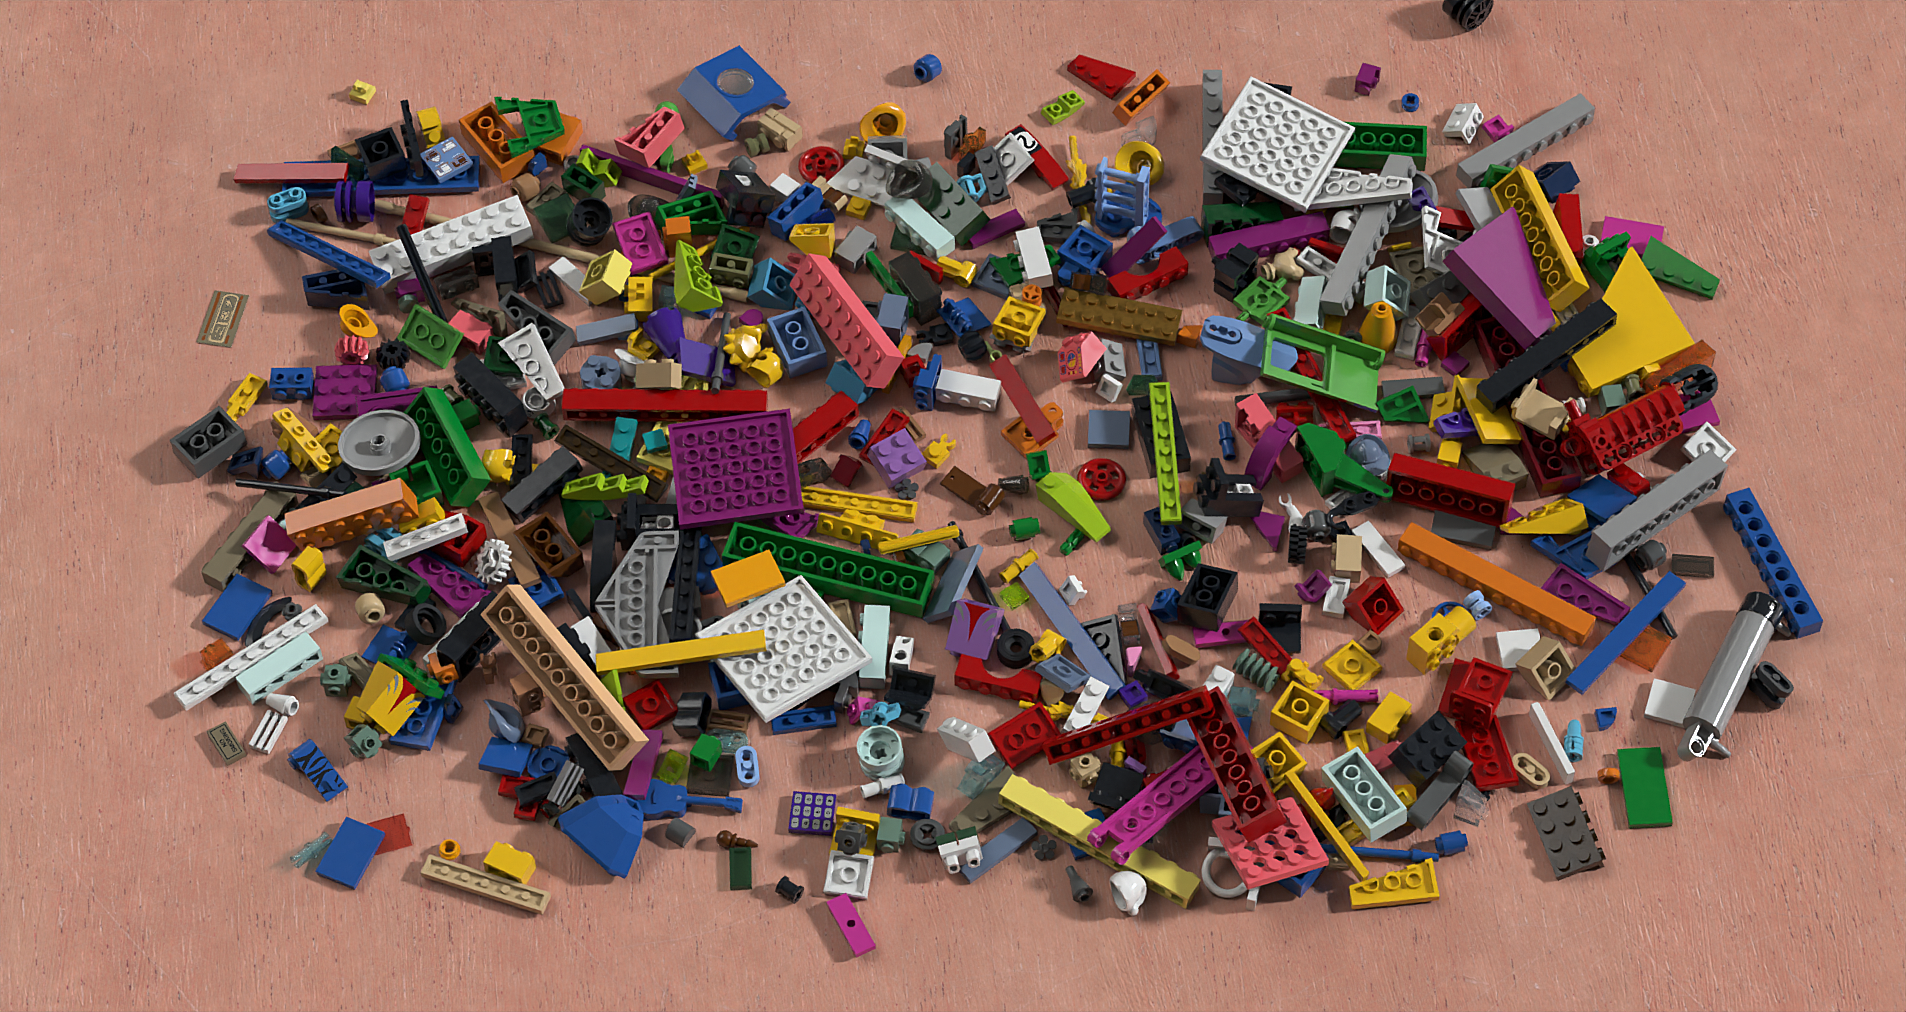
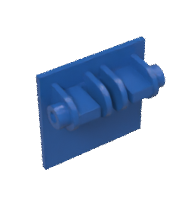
(963, 316)
(390, 643)

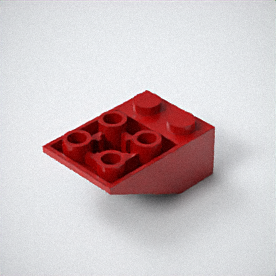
(462, 547)

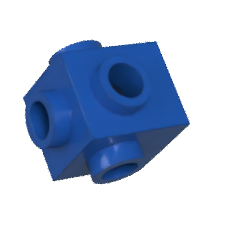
(1165, 605)

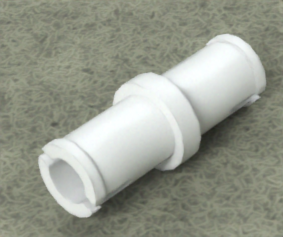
(881, 786)

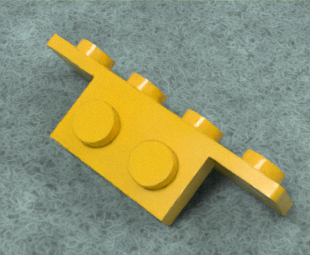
(1446, 403)
(300, 444)
(855, 527)

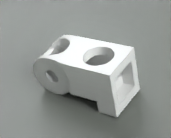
(901, 653)

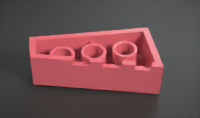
(1251, 422)

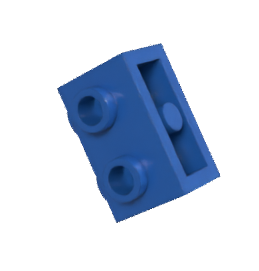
(291, 383)

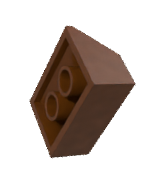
(550, 546)

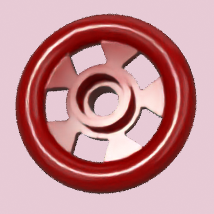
(821, 151)
(1101, 493)

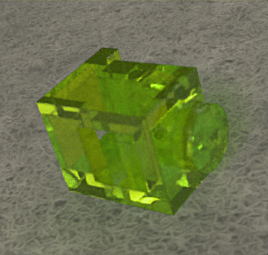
(677, 762)

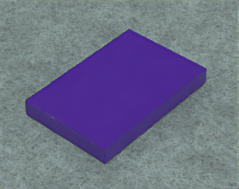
(699, 361)

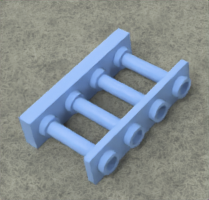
(1140, 192)

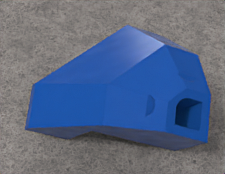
(606, 830)

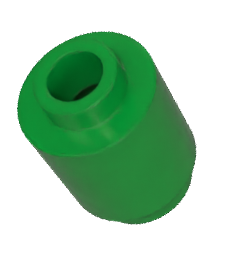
(1024, 528)

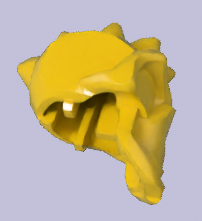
(744, 344)

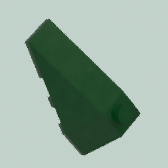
(581, 516)

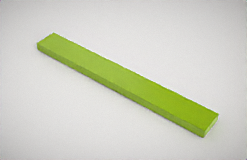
(1165, 453)

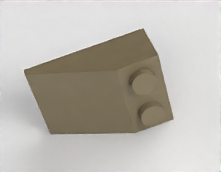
(1496, 462)

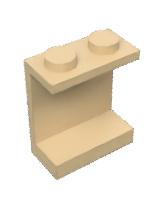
(1540, 411)

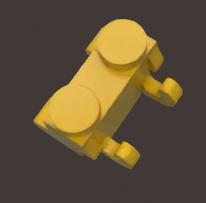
(1300, 670)

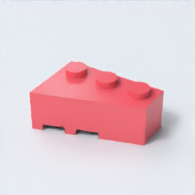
(651, 138)

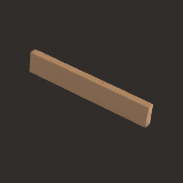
(503, 529)

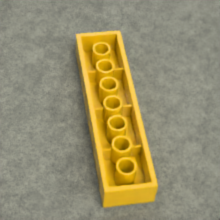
(1550, 251)

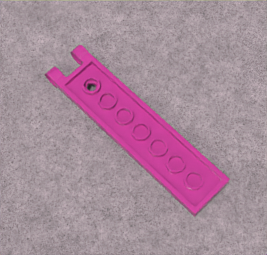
(1155, 805)

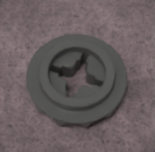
(926, 826)

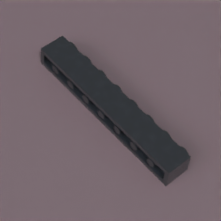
(1546, 355)

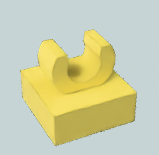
(362, 92)

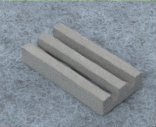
(565, 783)

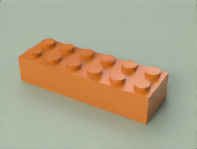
(352, 515)

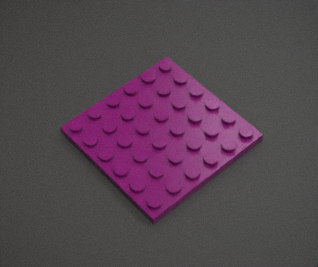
(735, 469)

